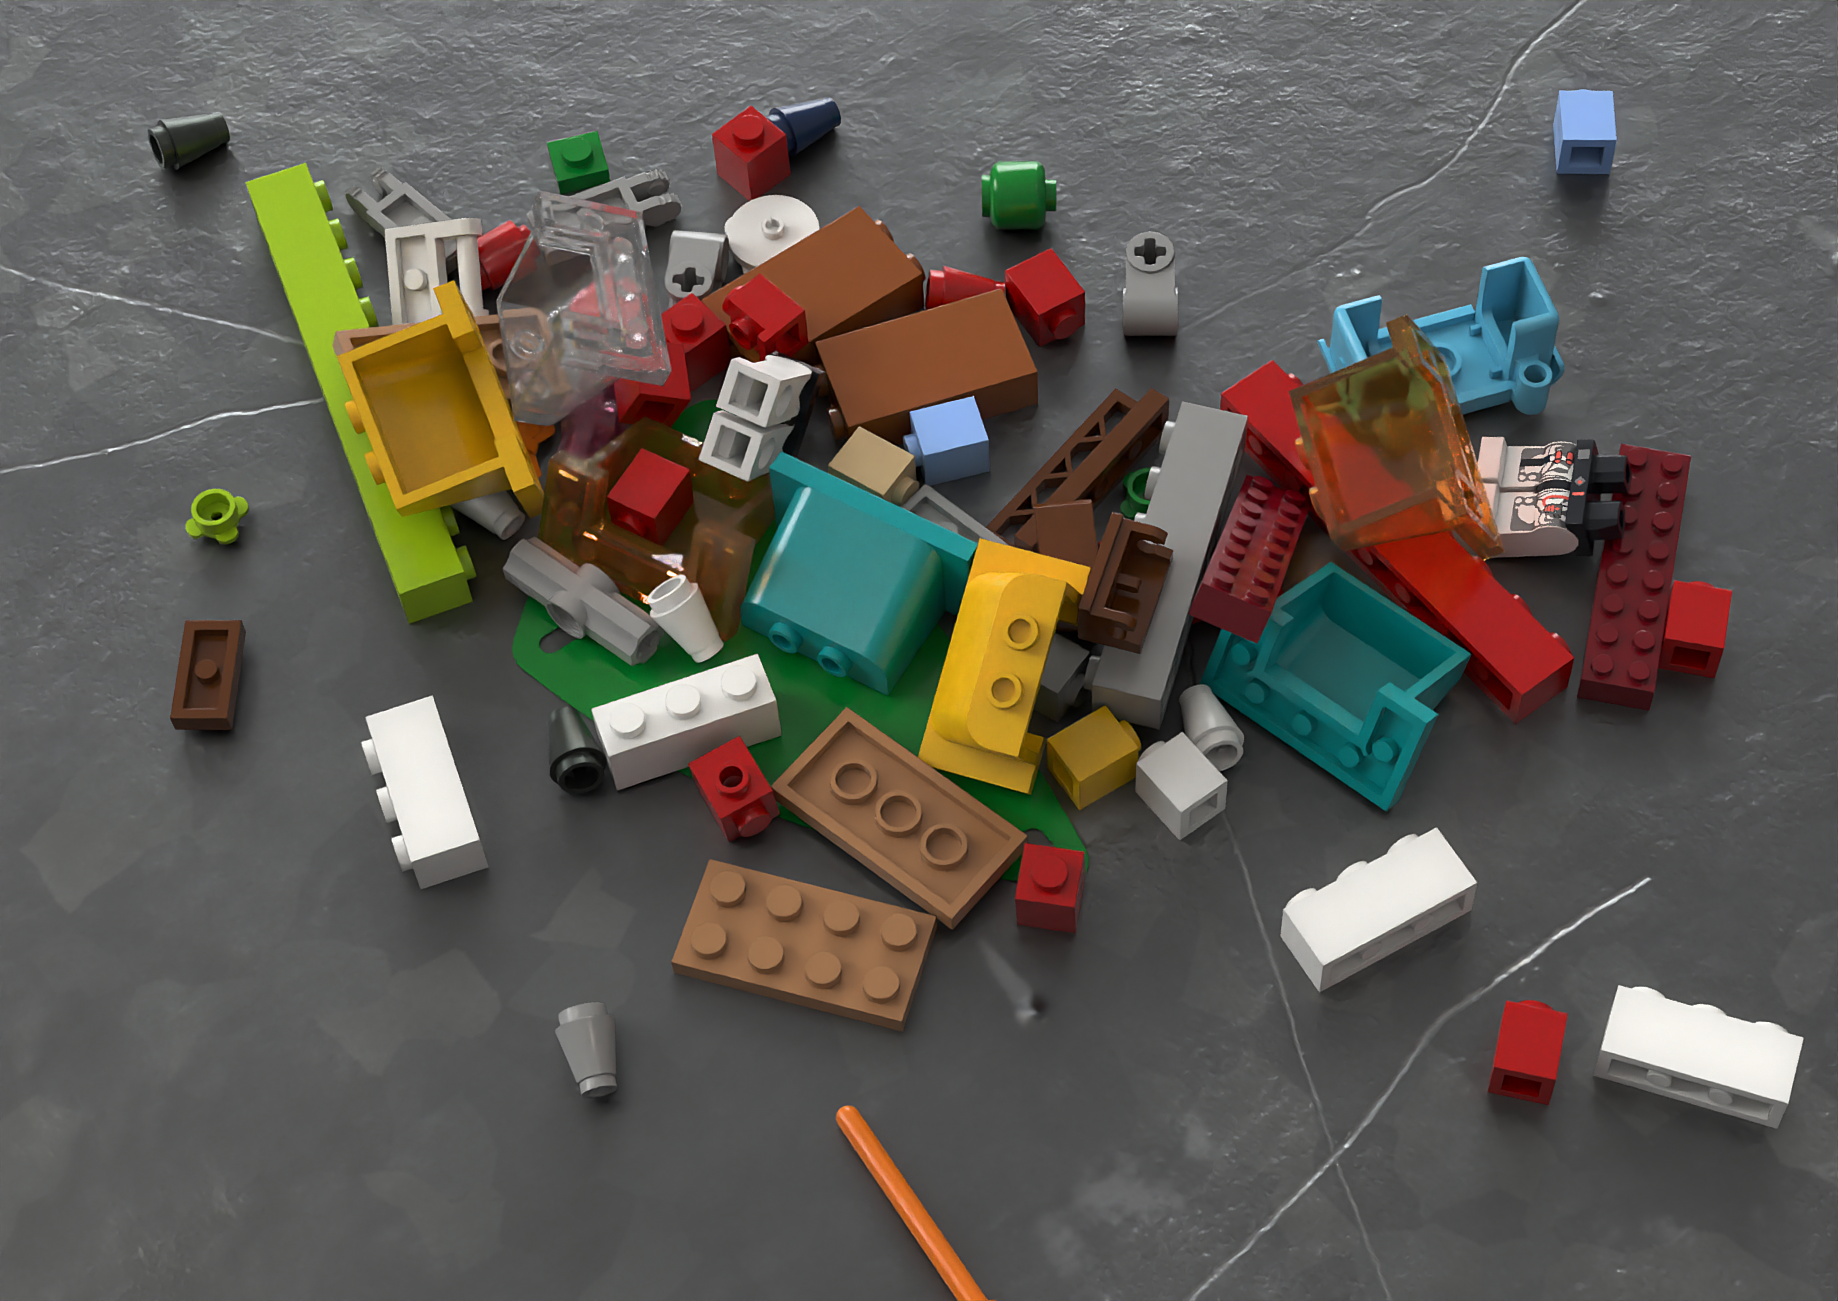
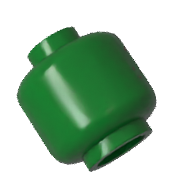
(1017, 195)

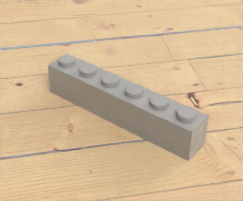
(1189, 504)

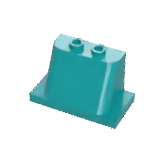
(852, 576)
(1342, 680)

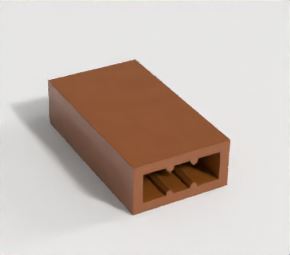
(841, 277)
(926, 361)

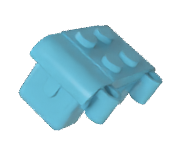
(1491, 353)

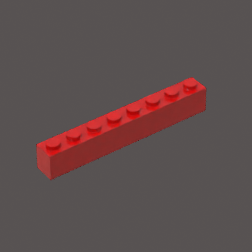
(1426, 575)

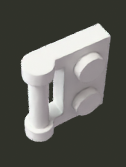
(419, 265)

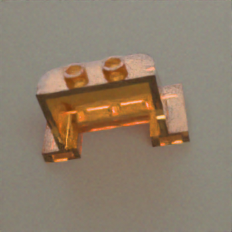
(1393, 449)
(708, 545)

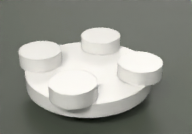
(767, 228)

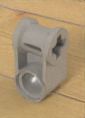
(696, 264)
(1150, 289)

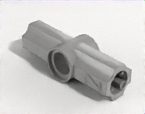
(583, 601)

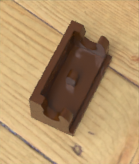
(1124, 584)

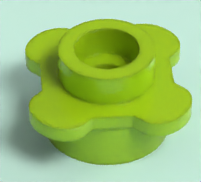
(214, 504)

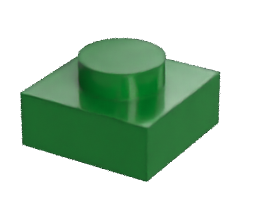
(578, 162)

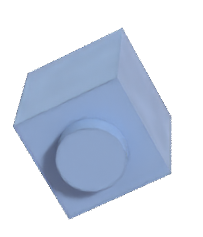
(1584, 132)
(948, 441)

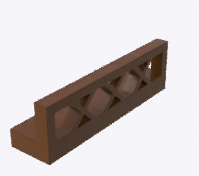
(1102, 469)

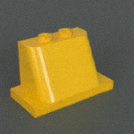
(438, 414)
(998, 665)

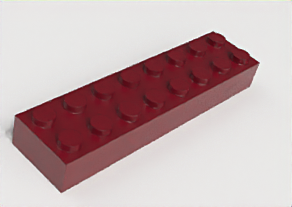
(1251, 558)
(1635, 583)

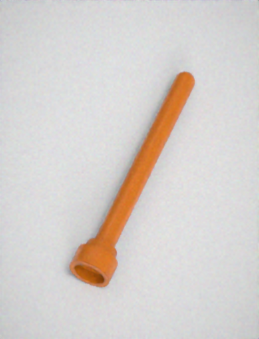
(908, 1205)

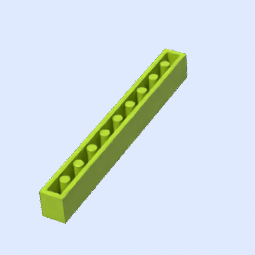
(323, 300)

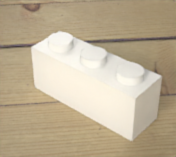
(685, 720)
(423, 793)
(1377, 908)
(1699, 1055)

